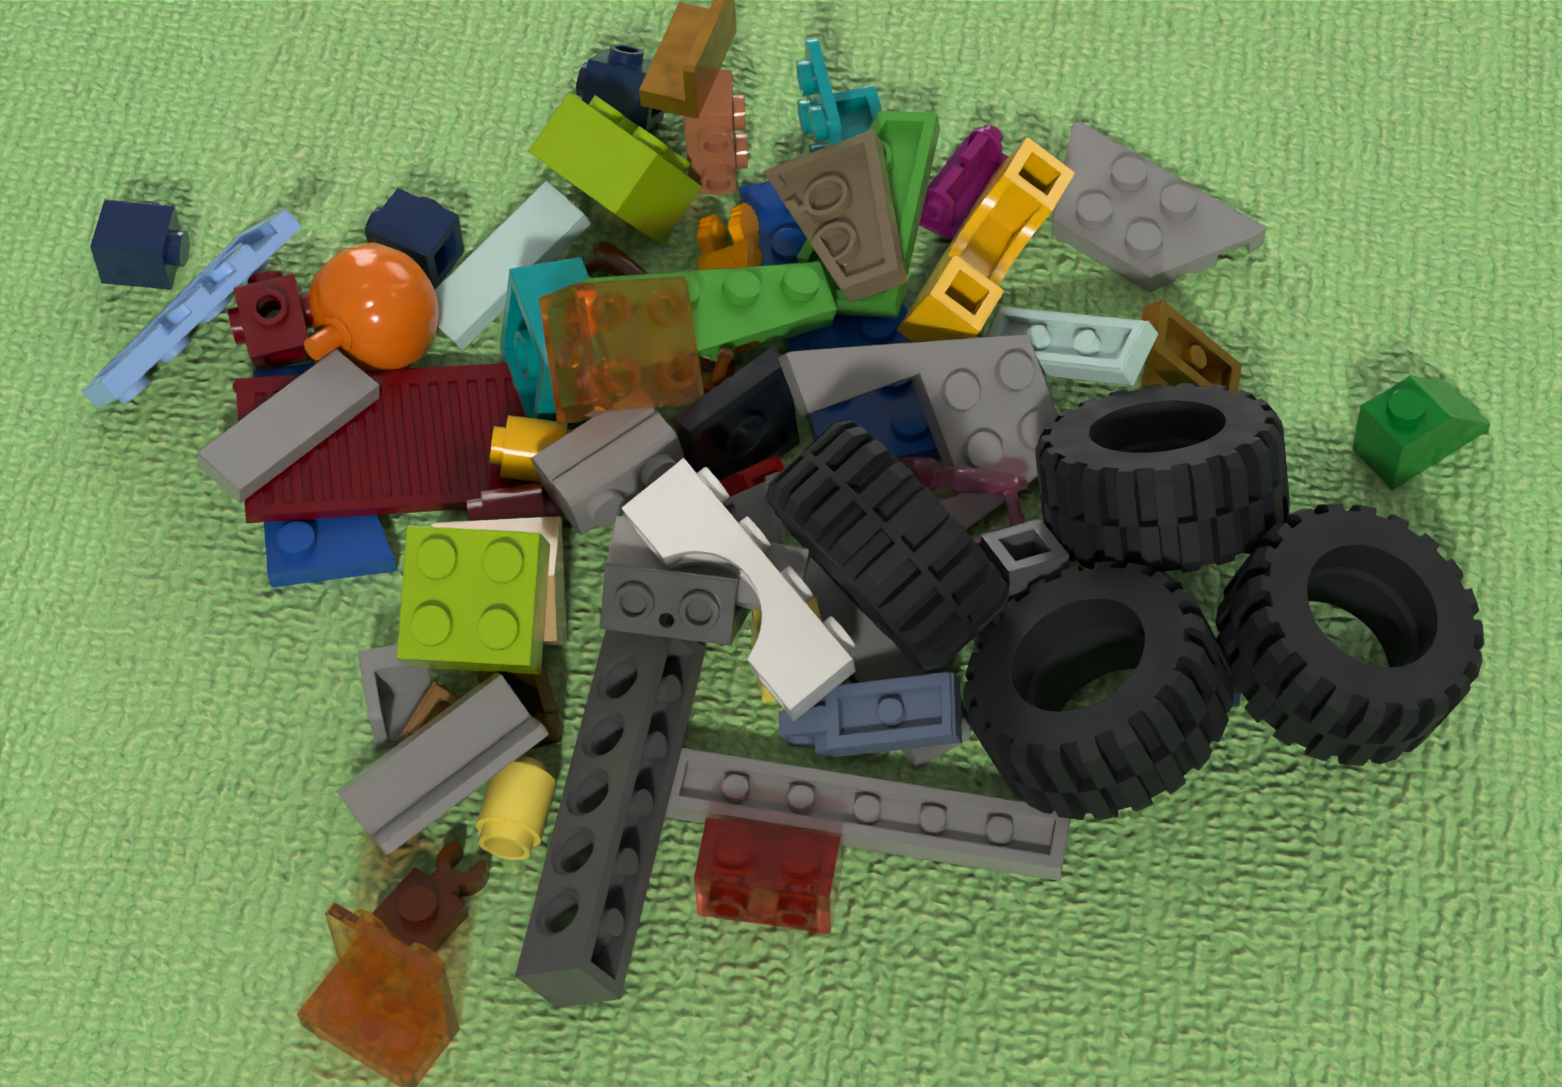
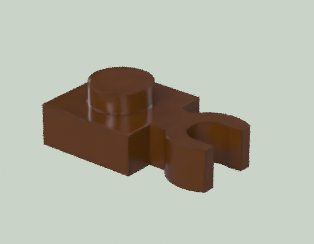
(430, 907)

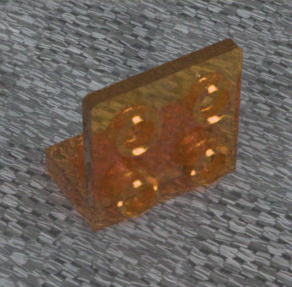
(620, 346)
(382, 999)

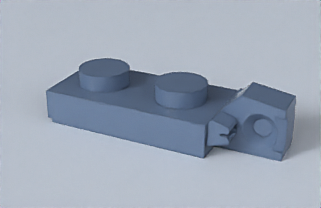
(880, 716)

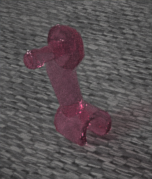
(970, 481)

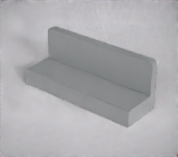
(441, 763)

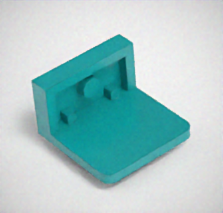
(828, 114)

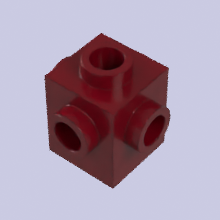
(272, 319)

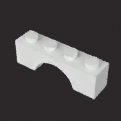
(689, 526)

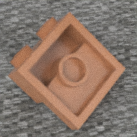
(712, 141)

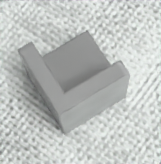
(390, 692)

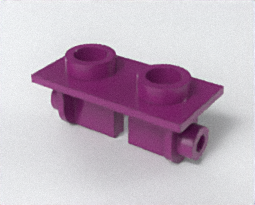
(962, 181)

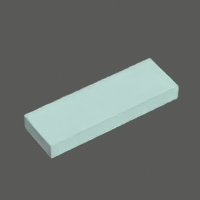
(528, 237)
(1081, 344)

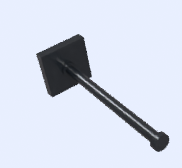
(740, 420)

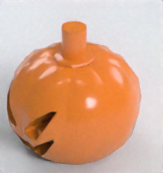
(372, 308)

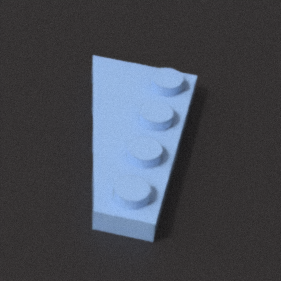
(198, 302)

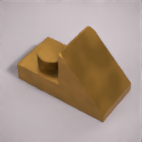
(1185, 353)

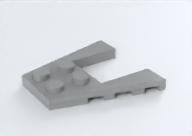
(977, 395)

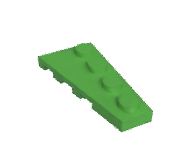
(909, 153)
(753, 303)

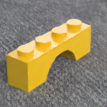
(998, 227)

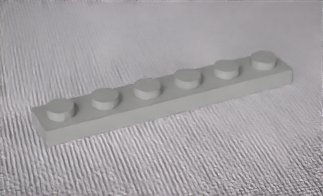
(871, 813)

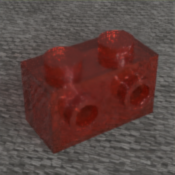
(768, 875)

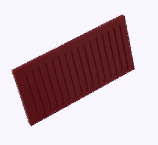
(405, 453)

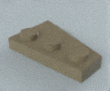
(846, 212)

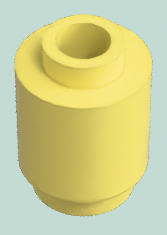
(515, 809)

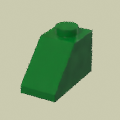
(1414, 428)

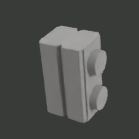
(606, 464)

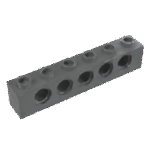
(610, 819)

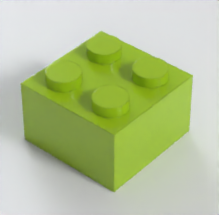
(617, 165)
(473, 599)

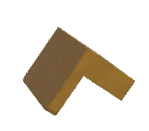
(689, 58)

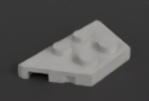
(1141, 215)

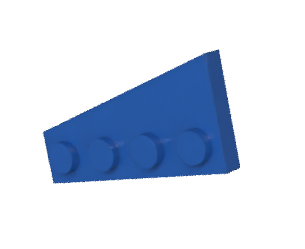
(326, 546)

